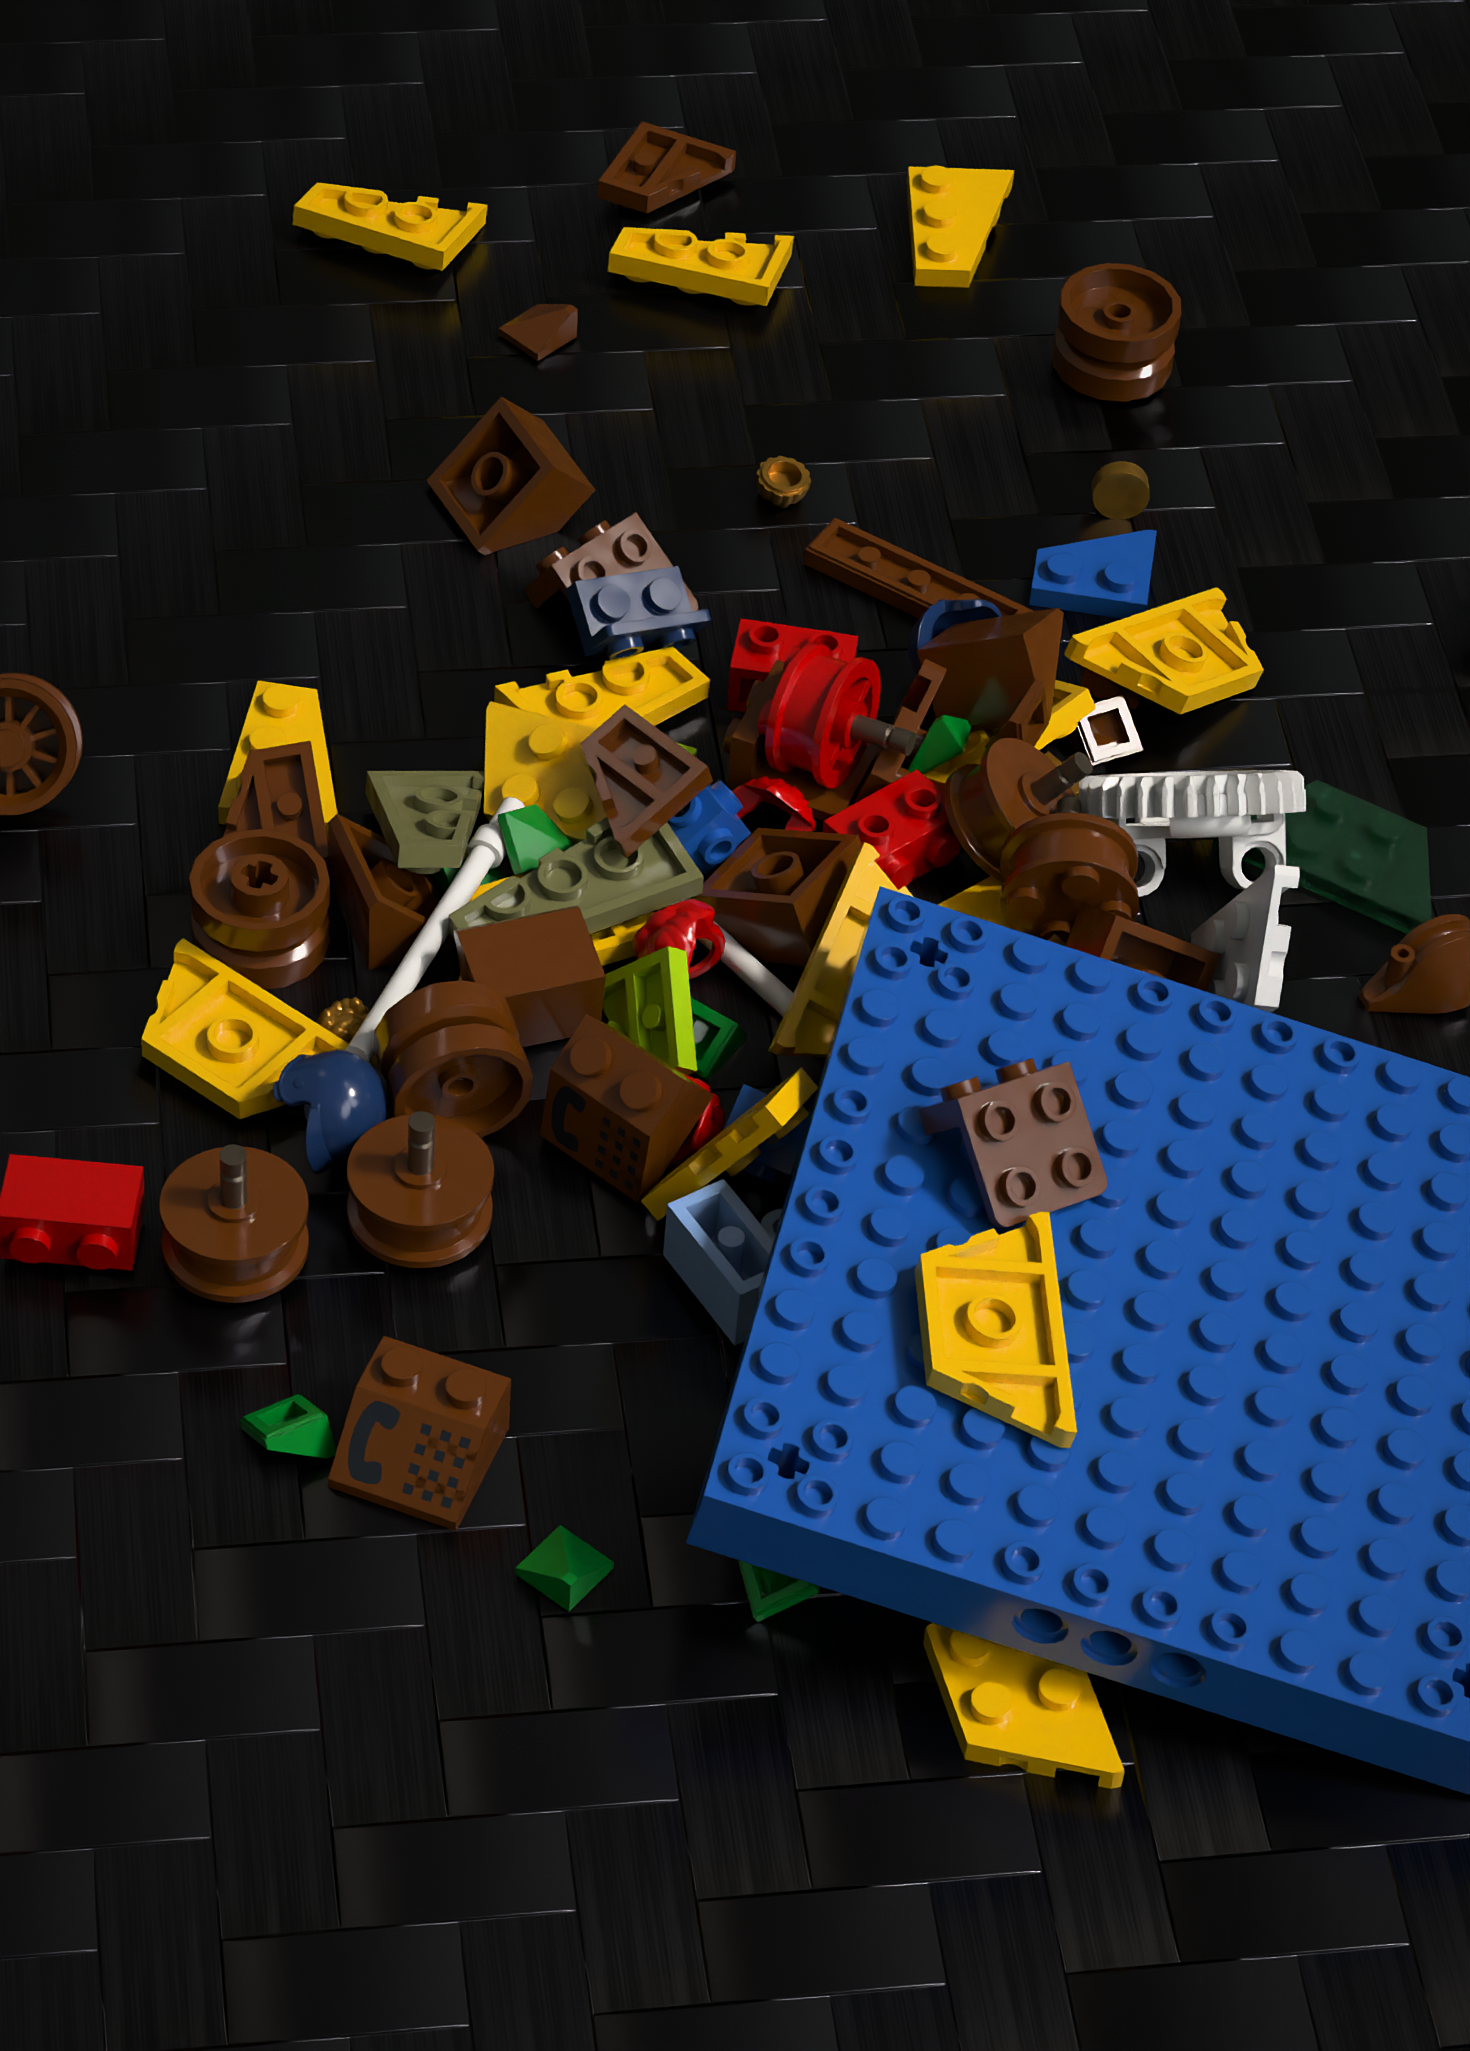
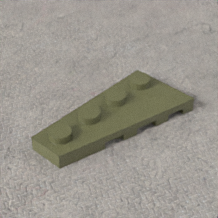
(594, 879)

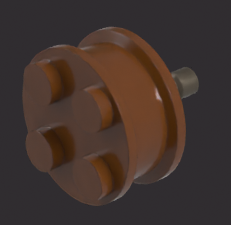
(1062, 862)

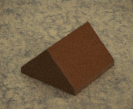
(994, 664)
(378, 899)
(540, 967)

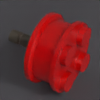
(826, 716)

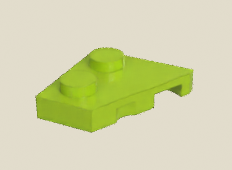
(653, 1006)

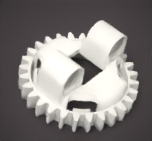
(1199, 807)

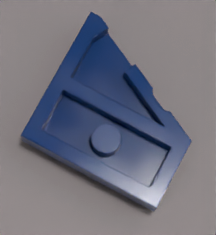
(1096, 575)

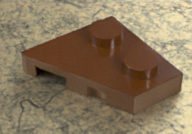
(662, 167)
(909, 716)
(640, 776)
(280, 795)

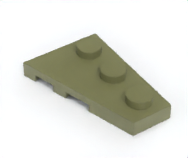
(426, 815)

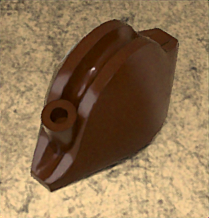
(1424, 970)

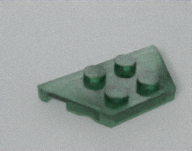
(1357, 856)

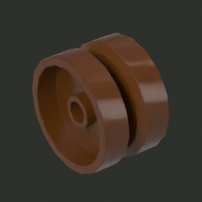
(1116, 332)
(261, 906)
(454, 1056)

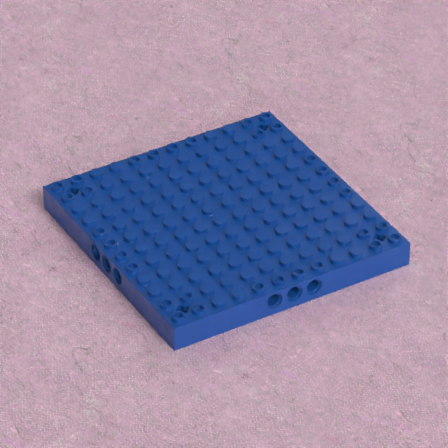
(1249, 1338)

